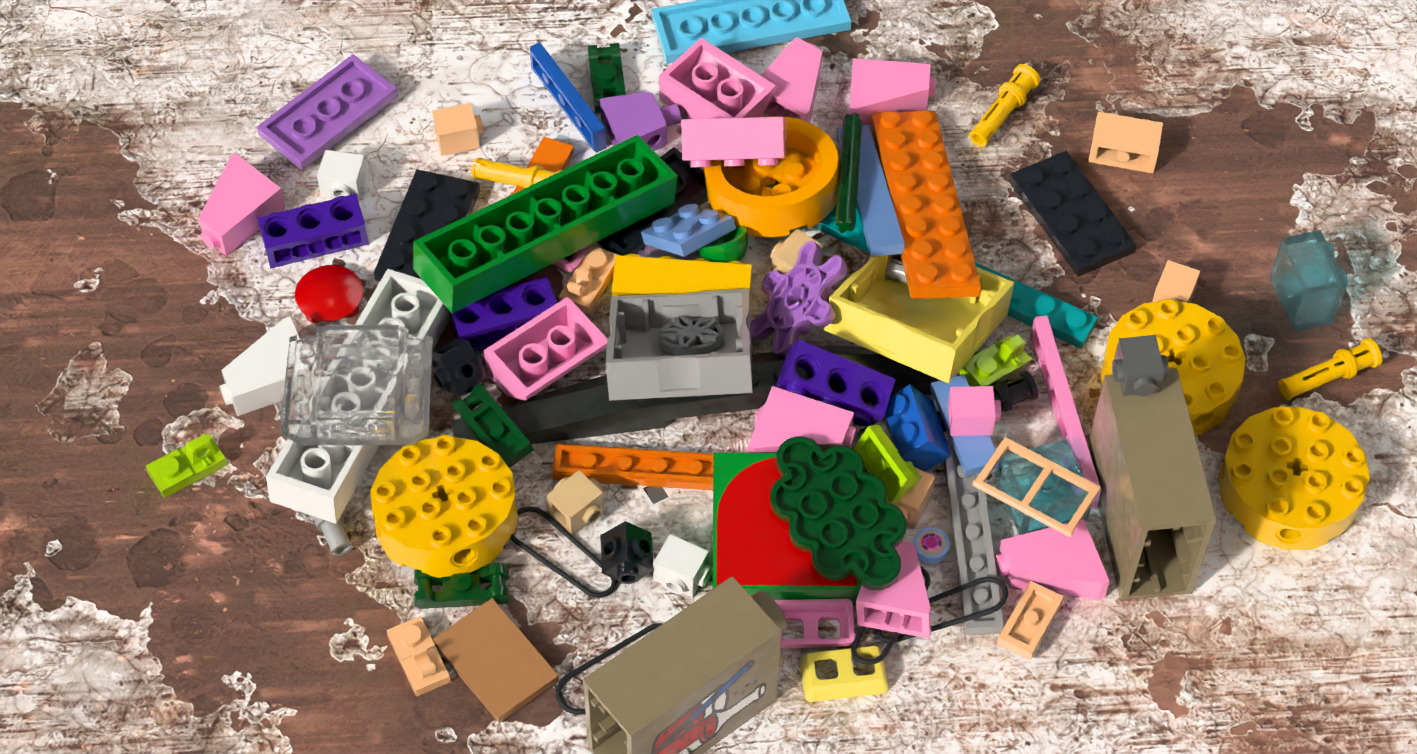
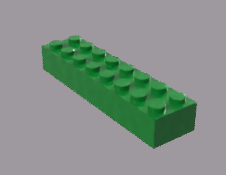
(544, 223)

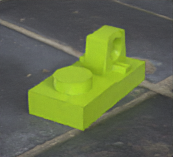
(997, 362)
(884, 461)
(186, 465)

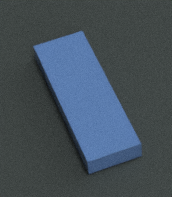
(971, 451)

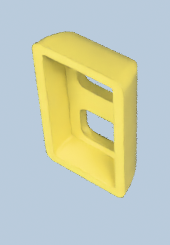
(847, 683)

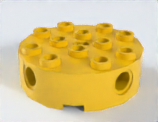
(1197, 345)
(1293, 477)
(444, 506)

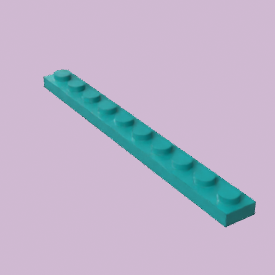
(1026, 303)

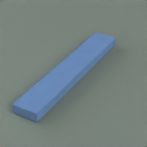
(874, 201)

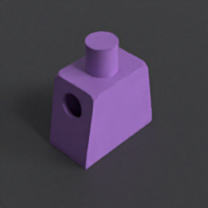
(638, 115)

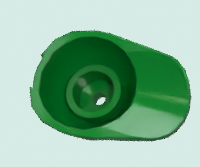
(728, 247)

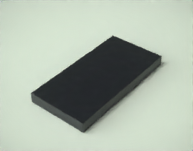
(689, 190)

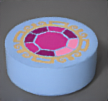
(931, 545)

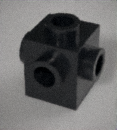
(458, 367)
(626, 553)

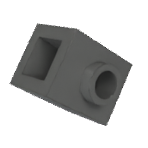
(1139, 365)

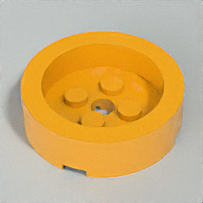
(804, 190)

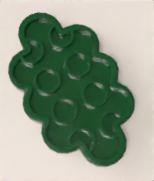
(838, 513)

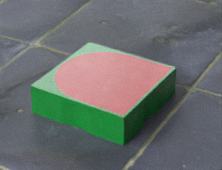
(755, 542)

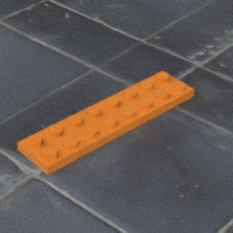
(926, 205)

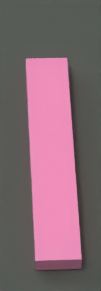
(1061, 398)

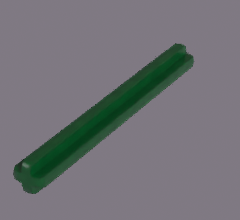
(848, 173)

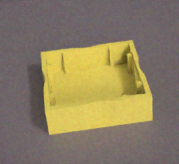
(920, 333)

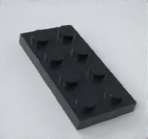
(428, 206)
(1072, 213)

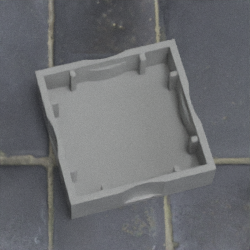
(644, 370)

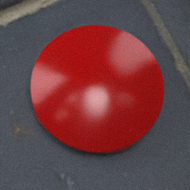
(329, 294)

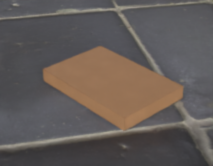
(495, 660)

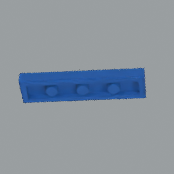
(567, 97)

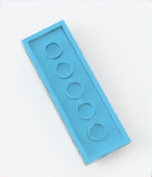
(745, 23)

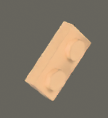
(1030, 620)

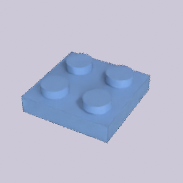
(688, 230)

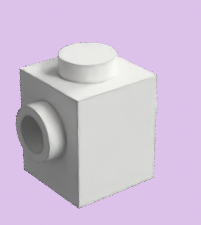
(343, 174)
(682, 566)

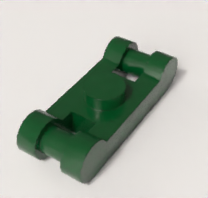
(607, 78)
(463, 588)

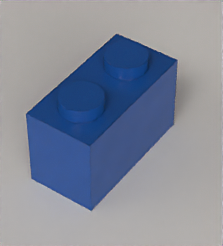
(916, 428)

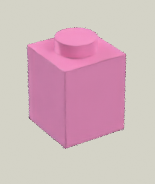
(973, 411)

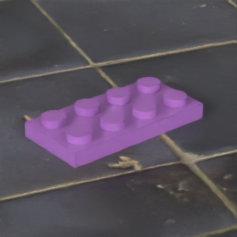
(327, 111)

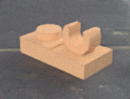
(590, 279)
(418, 656)

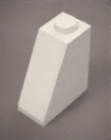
(260, 371)

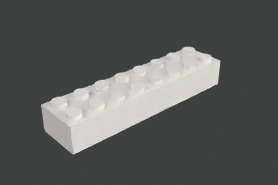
(324, 477)

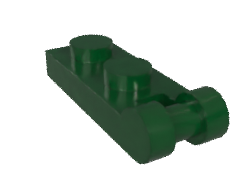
(492, 425)

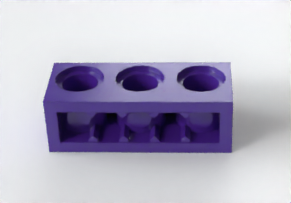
(313, 230)
(486, 314)
(850, 377)

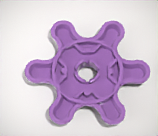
(804, 281)

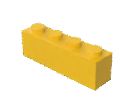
(672, 276)

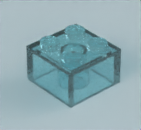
(1308, 280)
(1055, 498)

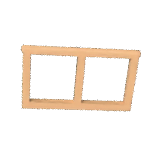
(1049, 467)

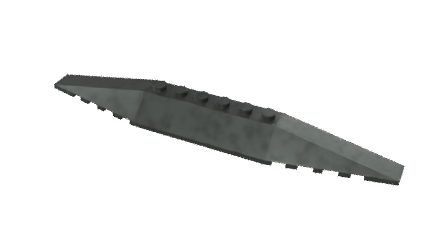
(586, 411)

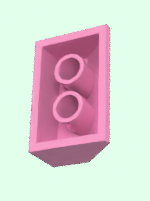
(714, 85)
(734, 140)
(543, 350)

